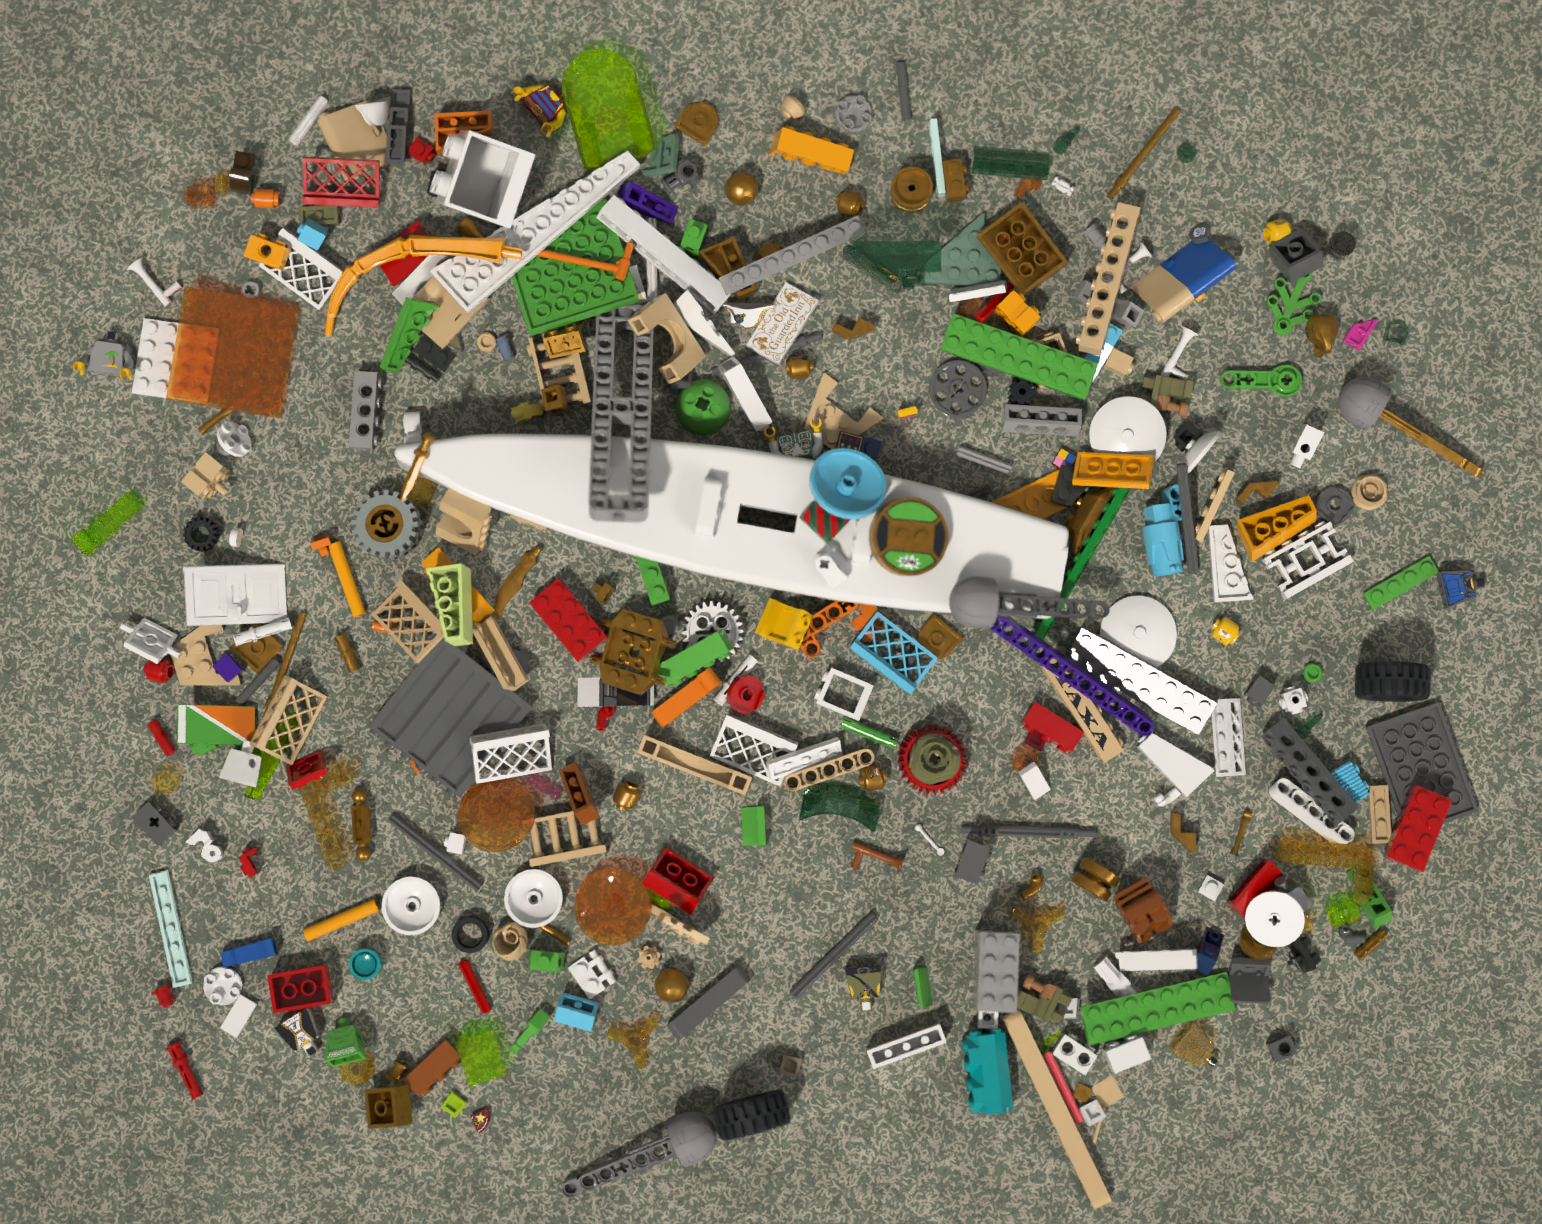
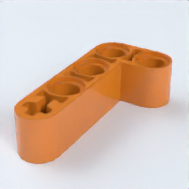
(827, 621)
(686, 697)

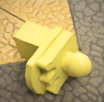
(525, 412)

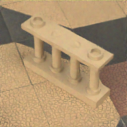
(576, 377)
(558, 854)

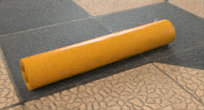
(346, 579)
(340, 920)

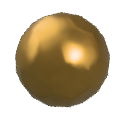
(741, 188)
(671, 985)

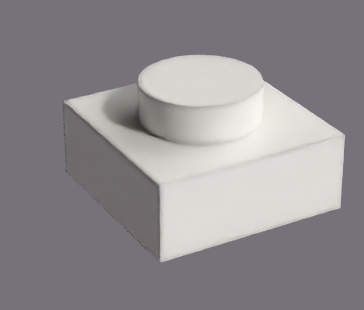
(1210, 888)
(1071, 1011)
(1092, 1113)

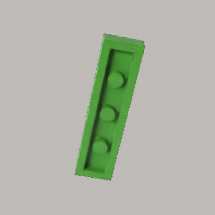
(1400, 583)

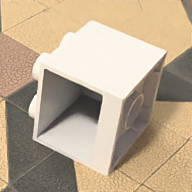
(482, 177)

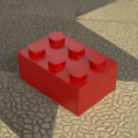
(678, 880)
(300, 988)

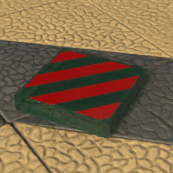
(822, 522)

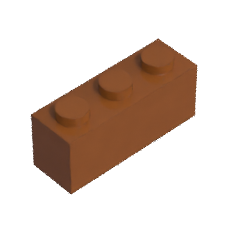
(579, 793)
(433, 1068)

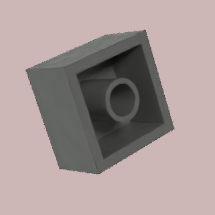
(1296, 255)
(972, 862)

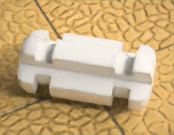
(1063, 186)

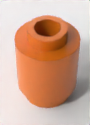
(265, 198)

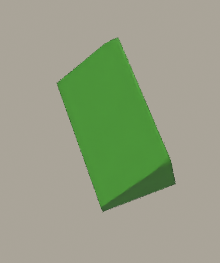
(922, 987)

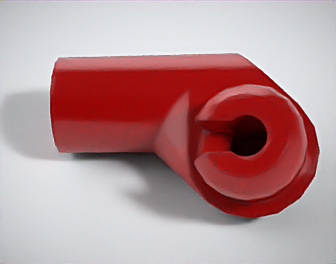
(603, 715)

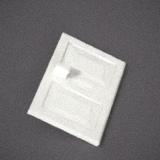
(234, 594)

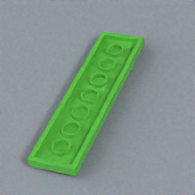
(1019, 356)
(1157, 1008)

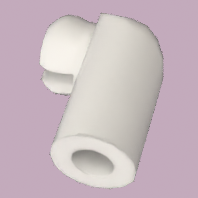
(1167, 798)

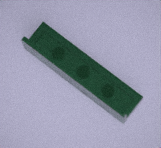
(1010, 163)

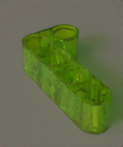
(107, 524)

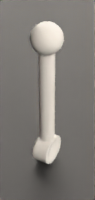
(918, 827)

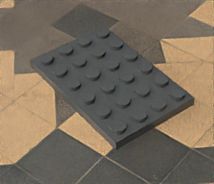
(1421, 752)

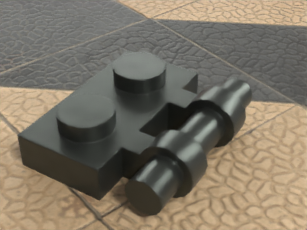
(432, 353)

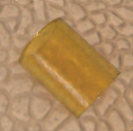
(220, 184)

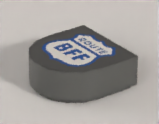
(1200, 234)

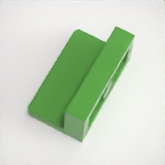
(753, 826)

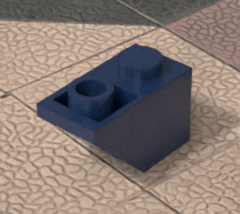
(1208, 950)

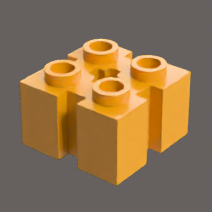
(1017, 313)

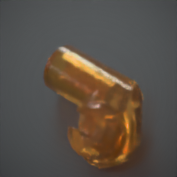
(1027, 185)

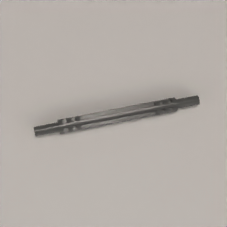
(1028, 831)

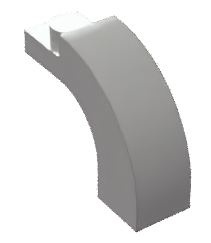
(1124, 311)

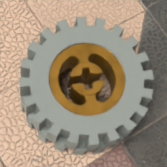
(405, 515)

